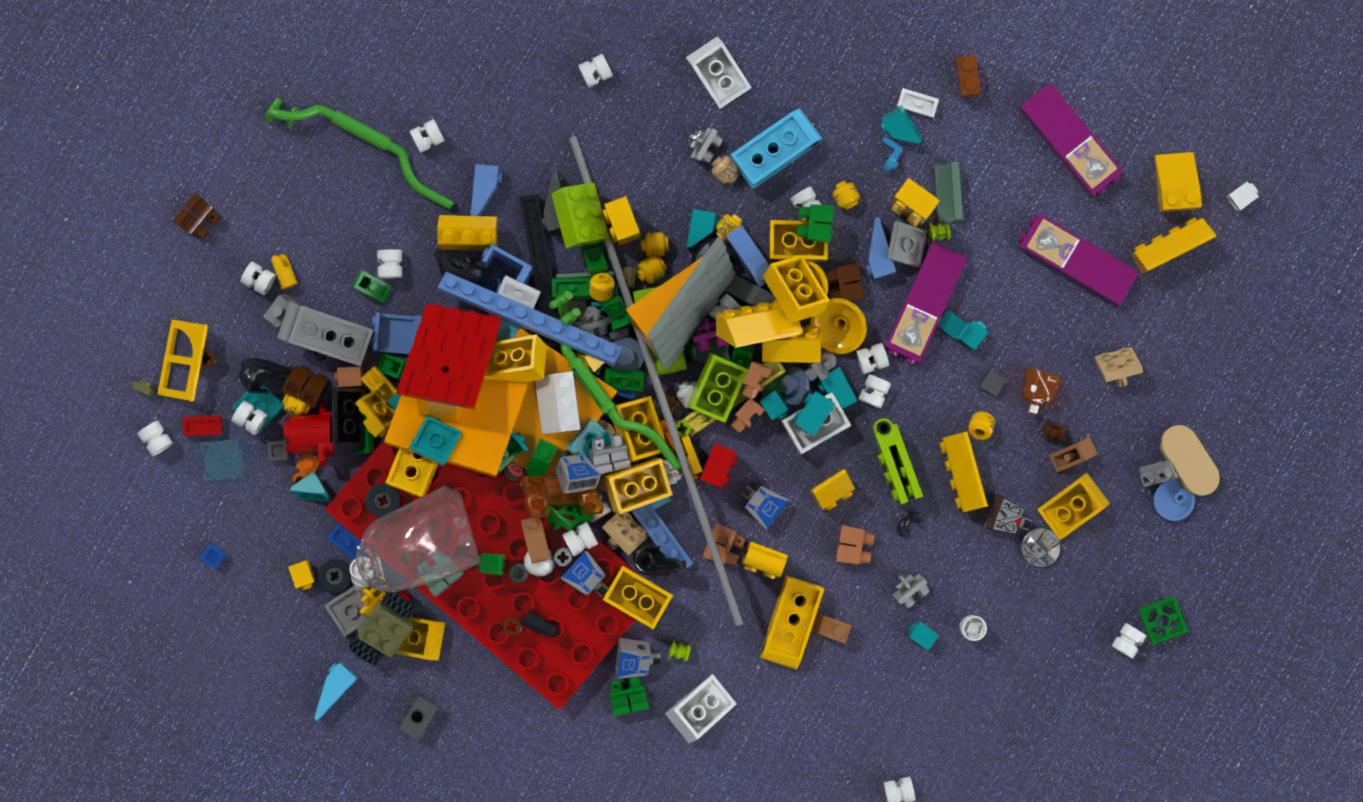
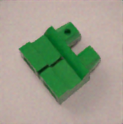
(815, 215)
(636, 694)

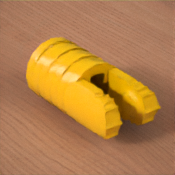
(284, 271)

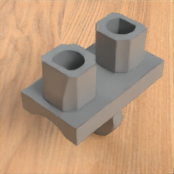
(701, 143)
(593, 322)
(821, 369)
(1157, 473)
(908, 587)

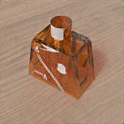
(1039, 388)

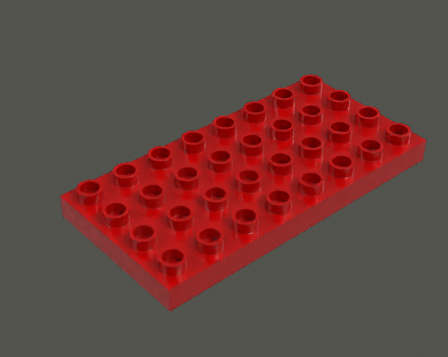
(484, 601)

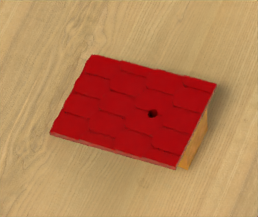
(449, 360)

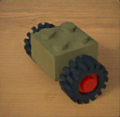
(385, 627)

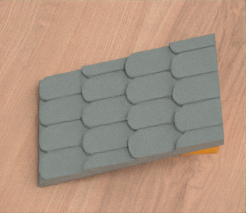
(677, 307)

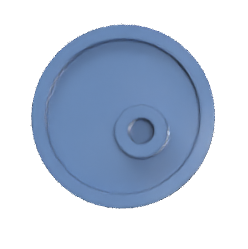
(1173, 500)

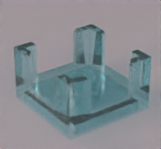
(223, 459)

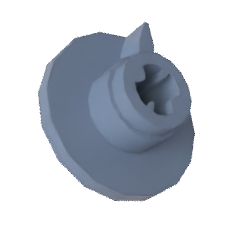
(630, 355)
(795, 386)

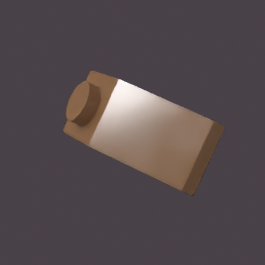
(1073, 454)
(535, 540)
(831, 628)

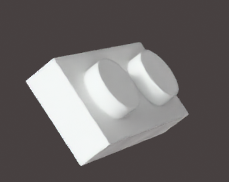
(918, 103)
(519, 292)

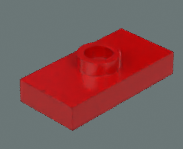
(202, 426)

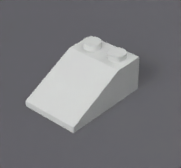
(718, 72)
(833, 424)
(700, 709)

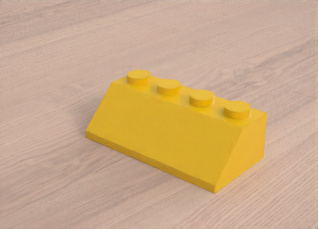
(1172, 245)
(755, 324)
(963, 471)

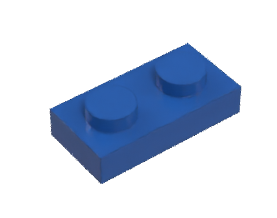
(344, 540)

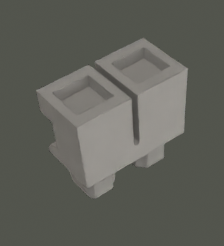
(611, 456)

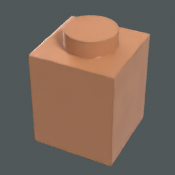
(349, 377)

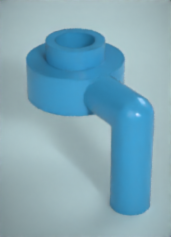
(891, 163)

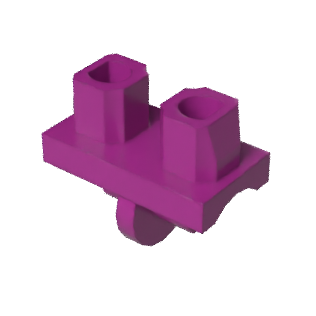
(702, 340)

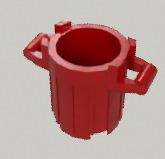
(310, 434)

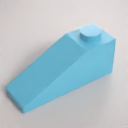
(336, 684)

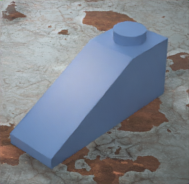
(485, 184)
(748, 254)
(878, 264)

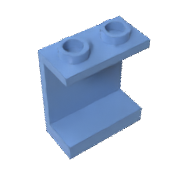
(495, 252)

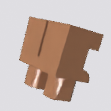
(754, 377)
(745, 414)
(855, 537)
(728, 538)

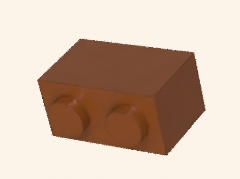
(967, 76)

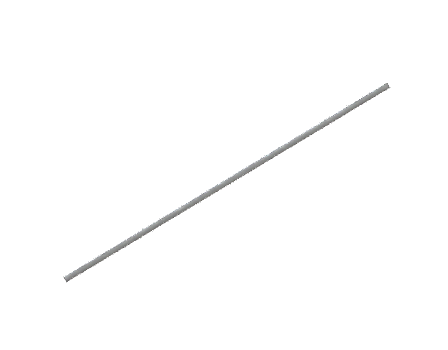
(665, 409)

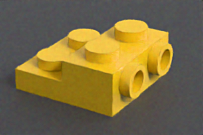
(378, 414)
(692, 458)

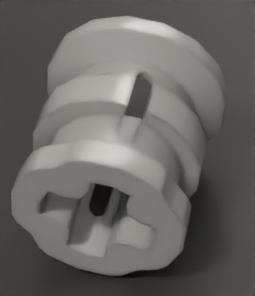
(567, 552)

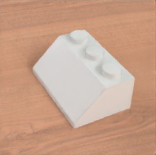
(557, 403)

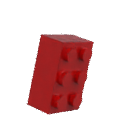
(718, 465)

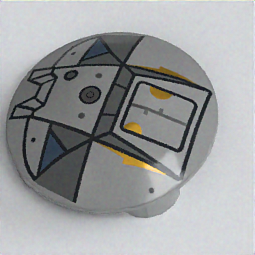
(1040, 547)

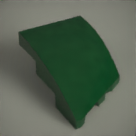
(693, 353)

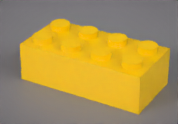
(913, 203)

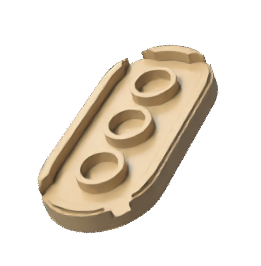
(1189, 460)

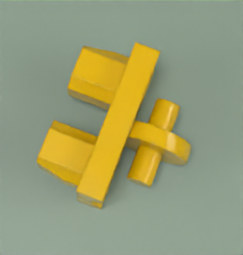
(379, 384)
(373, 599)

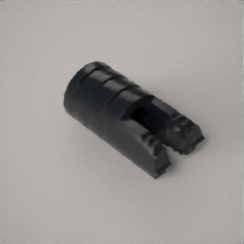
(539, 623)

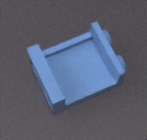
(394, 332)

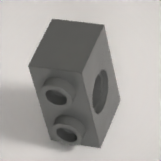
(428, 710)

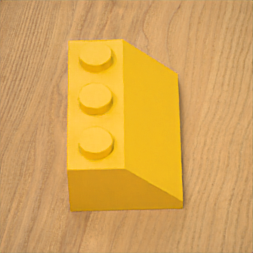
(466, 232)

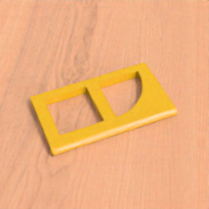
(197, 335)

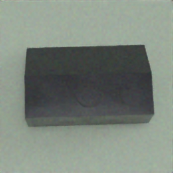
(347, 419)

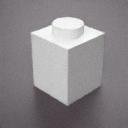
(1242, 196)

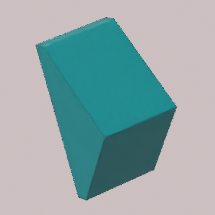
(311, 489)

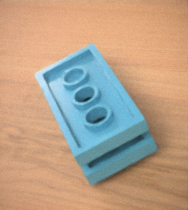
(791, 138)

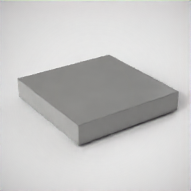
(907, 244)
(345, 610)

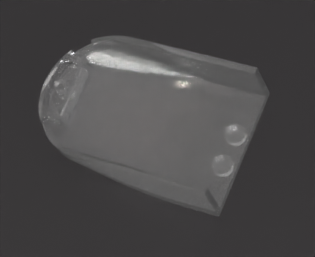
(418, 543)

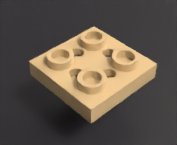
(1118, 365)
(624, 533)

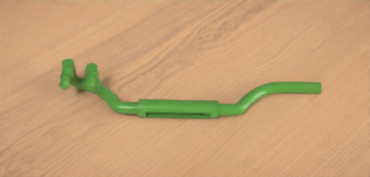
(361, 131)
(596, 390)

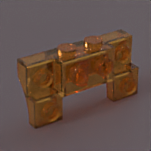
(546, 490)

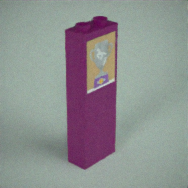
(1071, 140)
(1077, 259)
(925, 303)

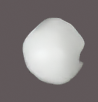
(542, 568)

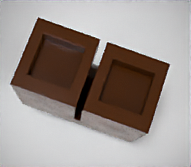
(193, 224)
(845, 275)
(312, 385)

